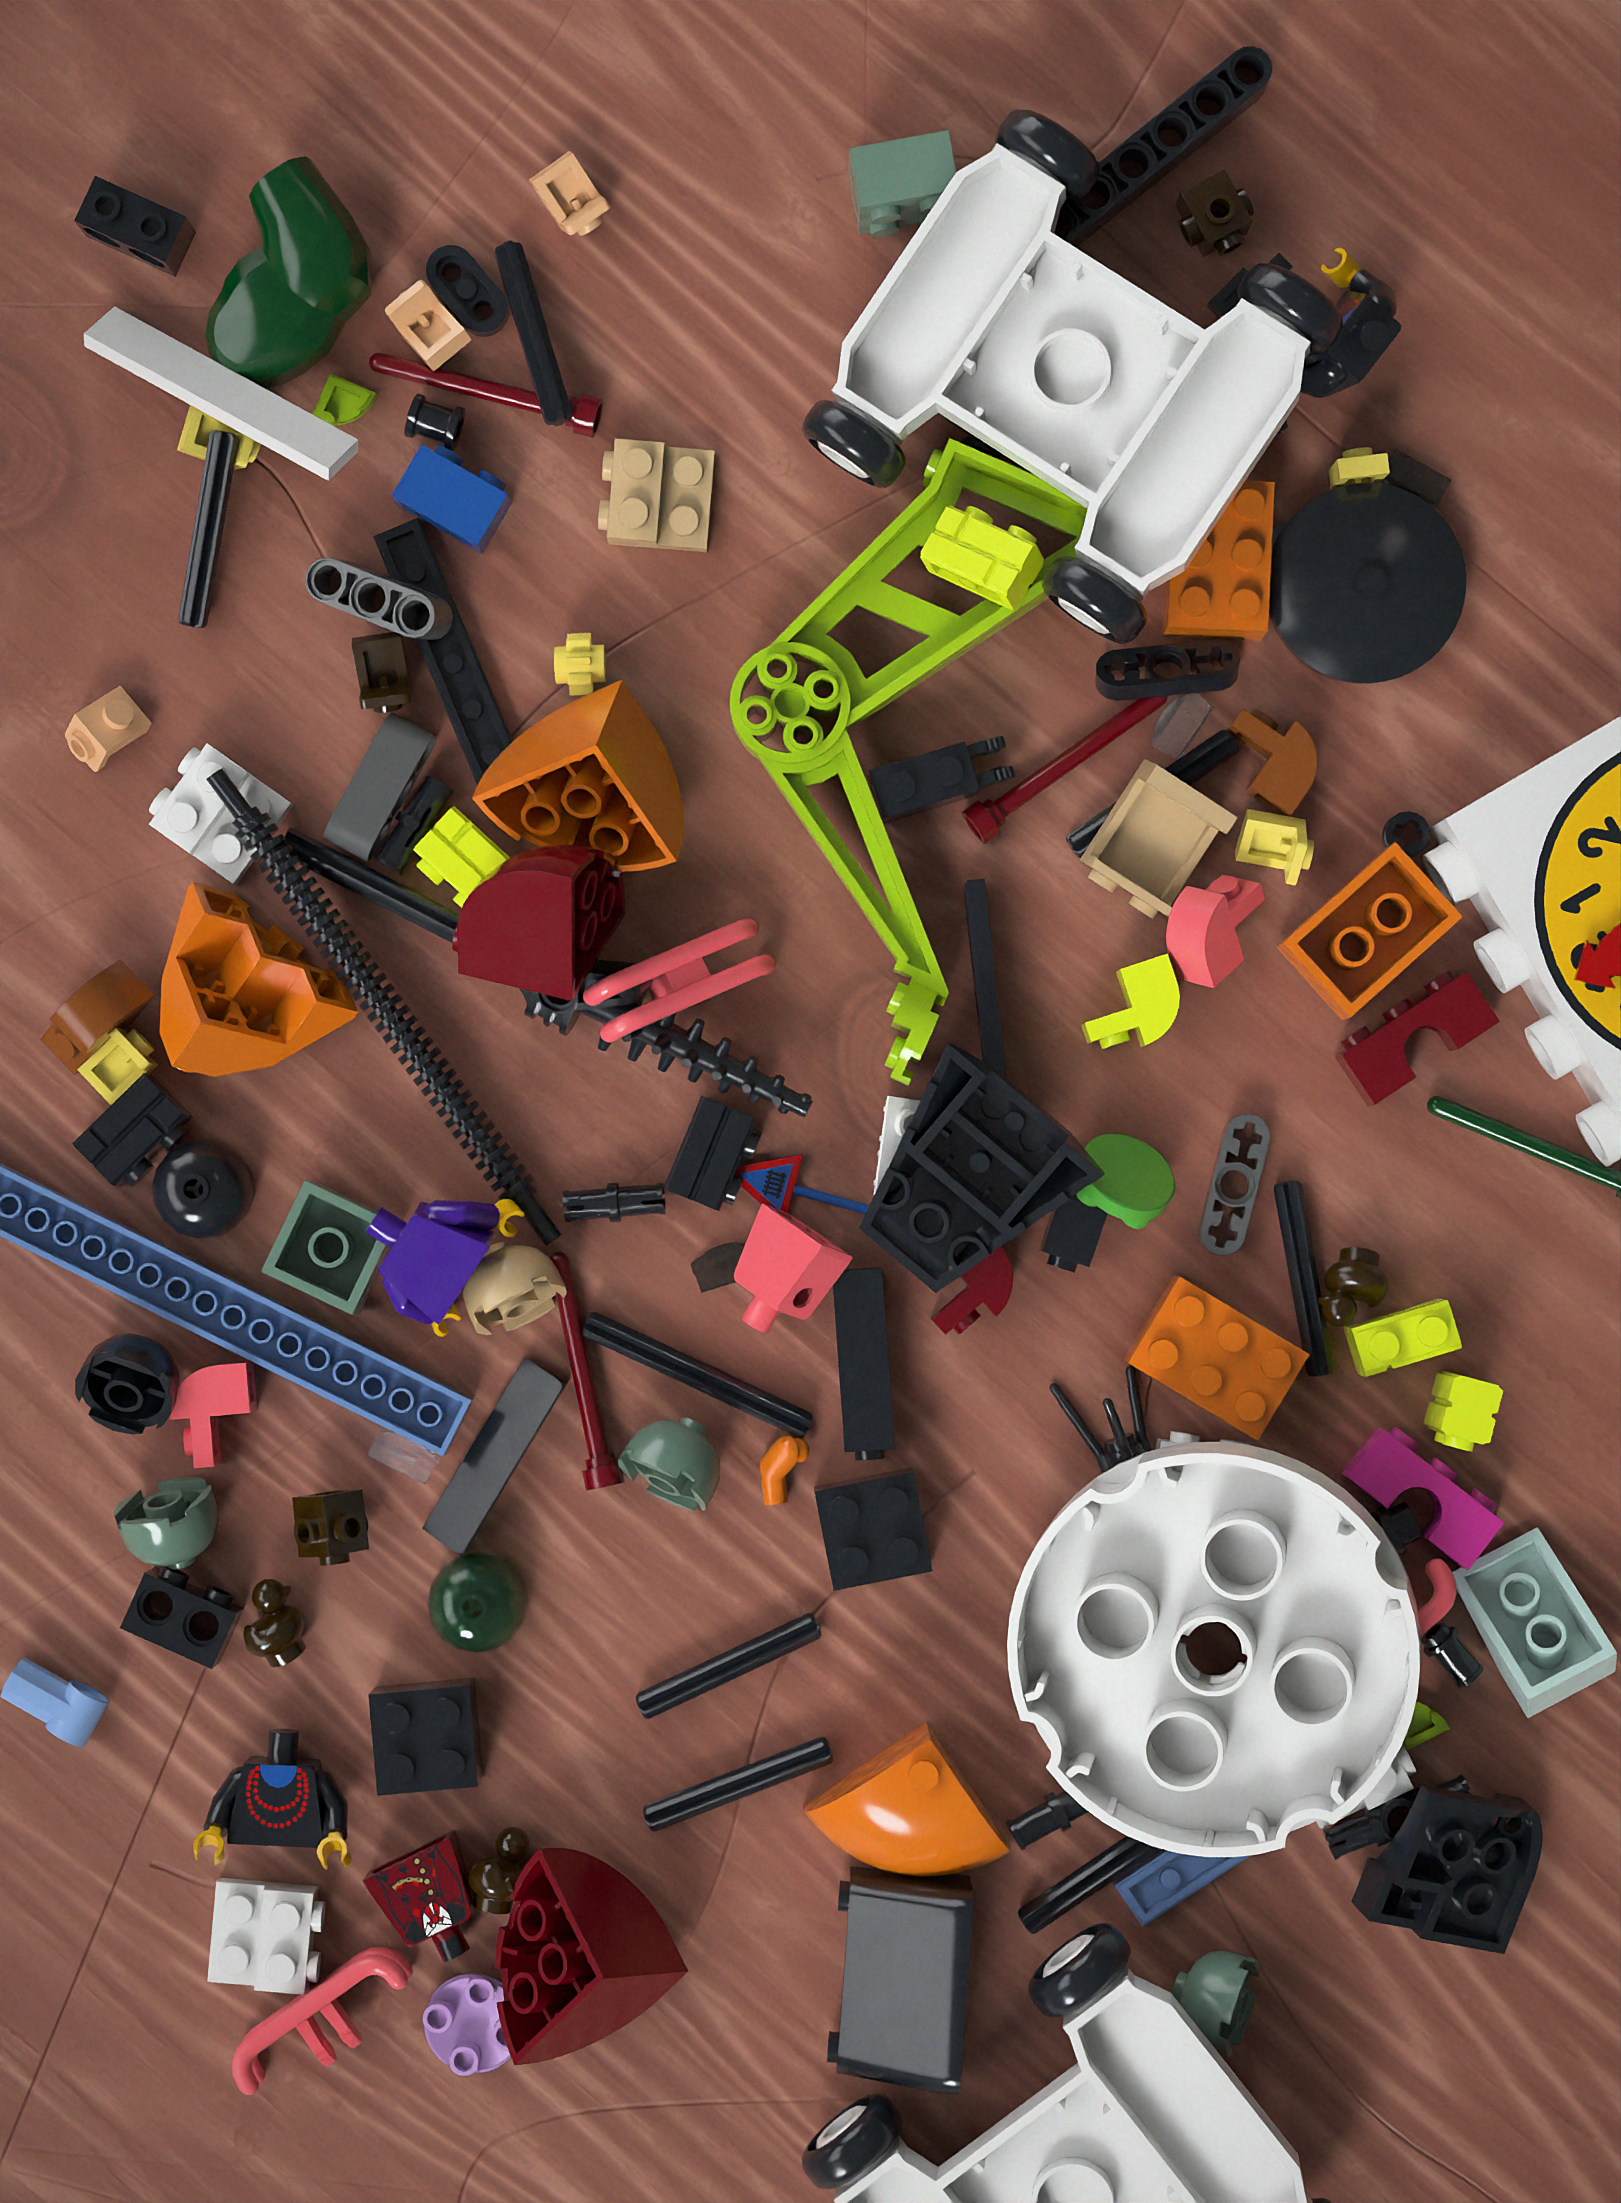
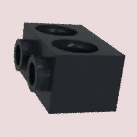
(135, 226)
(179, 1629)

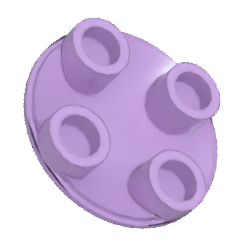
(466, 2025)

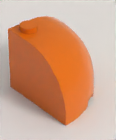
(591, 781)
(909, 1812)

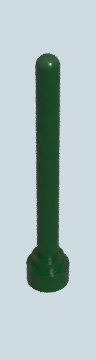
(1525, 1142)

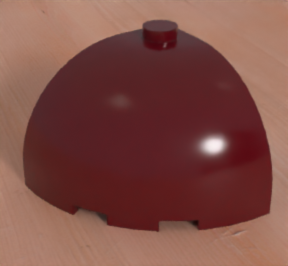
(541, 919)
(578, 1956)

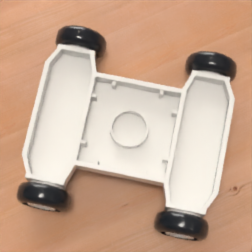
(1071, 372)
(1132, 2122)

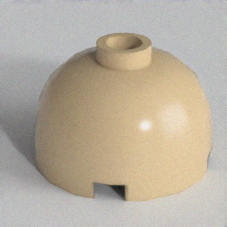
(511, 1287)

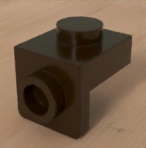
(382, 671)

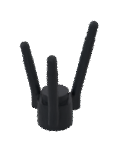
(1123, 1445)

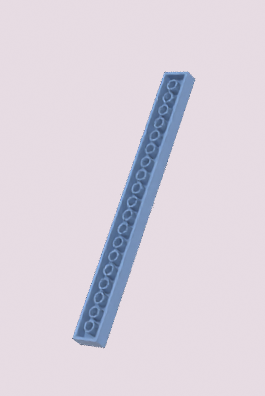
(229, 1313)

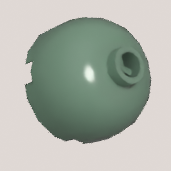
(674, 1461)
(170, 1524)
(1219, 1996)

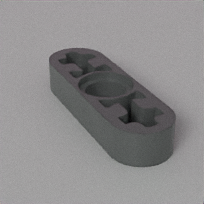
(1235, 1223)

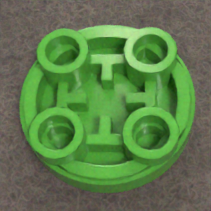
(1135, 1180)

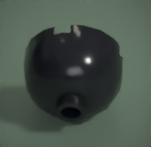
(225, 1194)
(128, 1383)

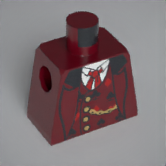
(426, 1895)

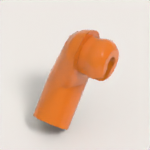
(777, 1463)

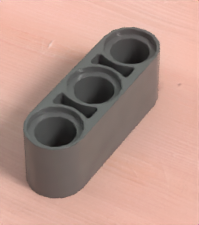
(357, 594)
(380, 786)

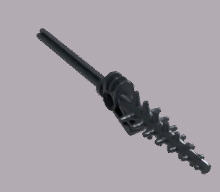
(662, 1035)

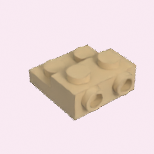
(657, 495)

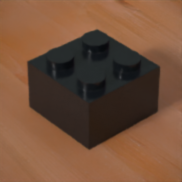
(873, 1529)
(425, 1736)

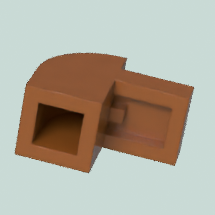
(1288, 763)
(93, 1011)

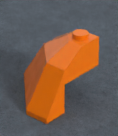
(240, 991)

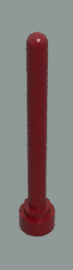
(585, 410)
(988, 817)
(600, 1466)

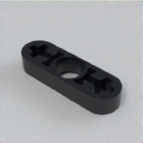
(1181, 654)

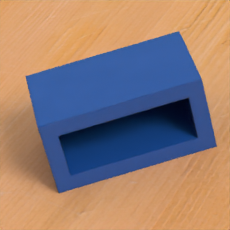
(452, 497)

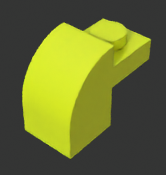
(1151, 1003)

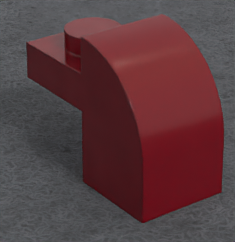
(987, 1283)

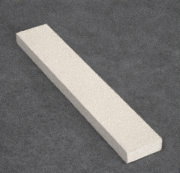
(221, 393)

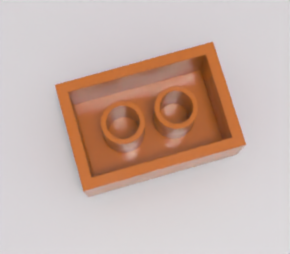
(1228, 580)
(1369, 931)
(1216, 1357)

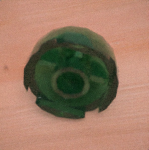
(490, 1582)

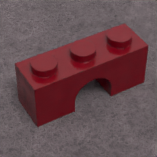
(1377, 1059)

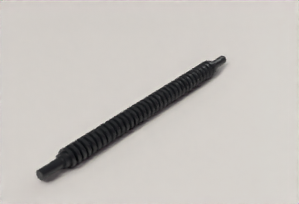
(250, 824)

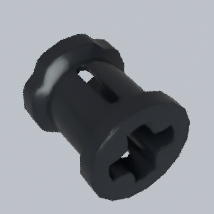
(434, 422)

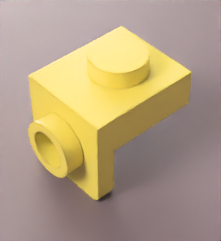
(196, 436)
(1358, 466)
(1275, 843)
(118, 1063)

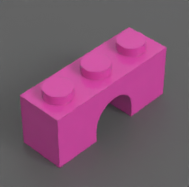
(1460, 1522)

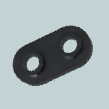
(468, 292)

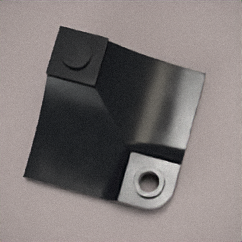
(1455, 1869)

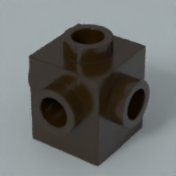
(1214, 215)
(330, 1525)

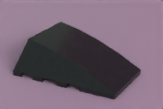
(972, 1172)

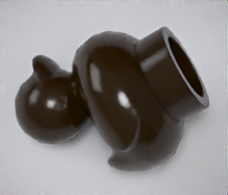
(1351, 1280)
(279, 1629)
(495, 1878)

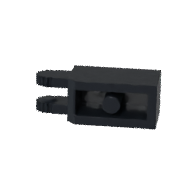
(934, 779)

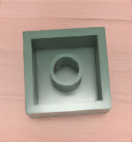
(899, 181)
(327, 1248)

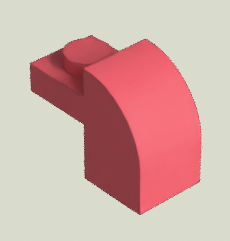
(1203, 930)
(204, 1397)

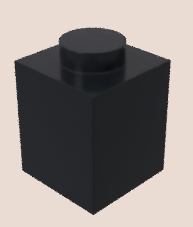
(1072, 1234)

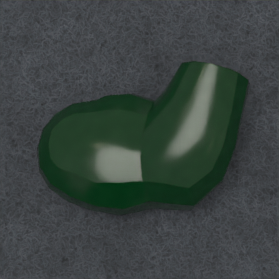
(298, 288)

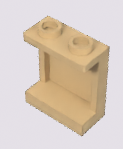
(1154, 838)

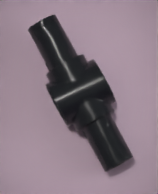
(1373, 1825)

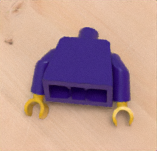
(437, 1254)

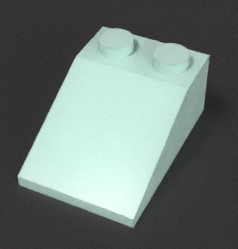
(1535, 1623)

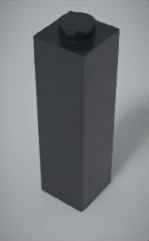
(863, 1363)

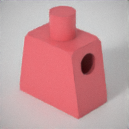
(786, 1268)

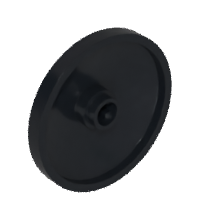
(1366, 583)

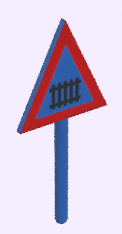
(775, 1182)

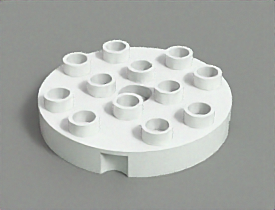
(1235, 1754)

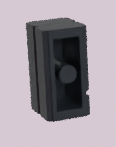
(134, 1131)
(712, 1154)

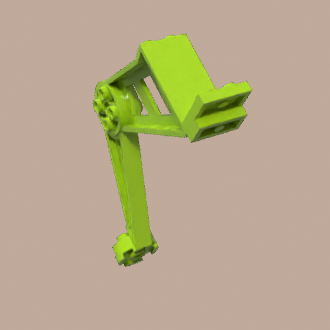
(859, 698)

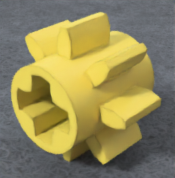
(579, 664)

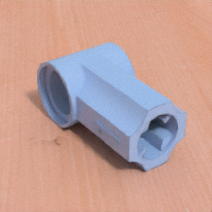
(66, 1707)

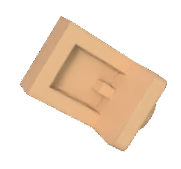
(570, 195)
(427, 325)
(105, 728)

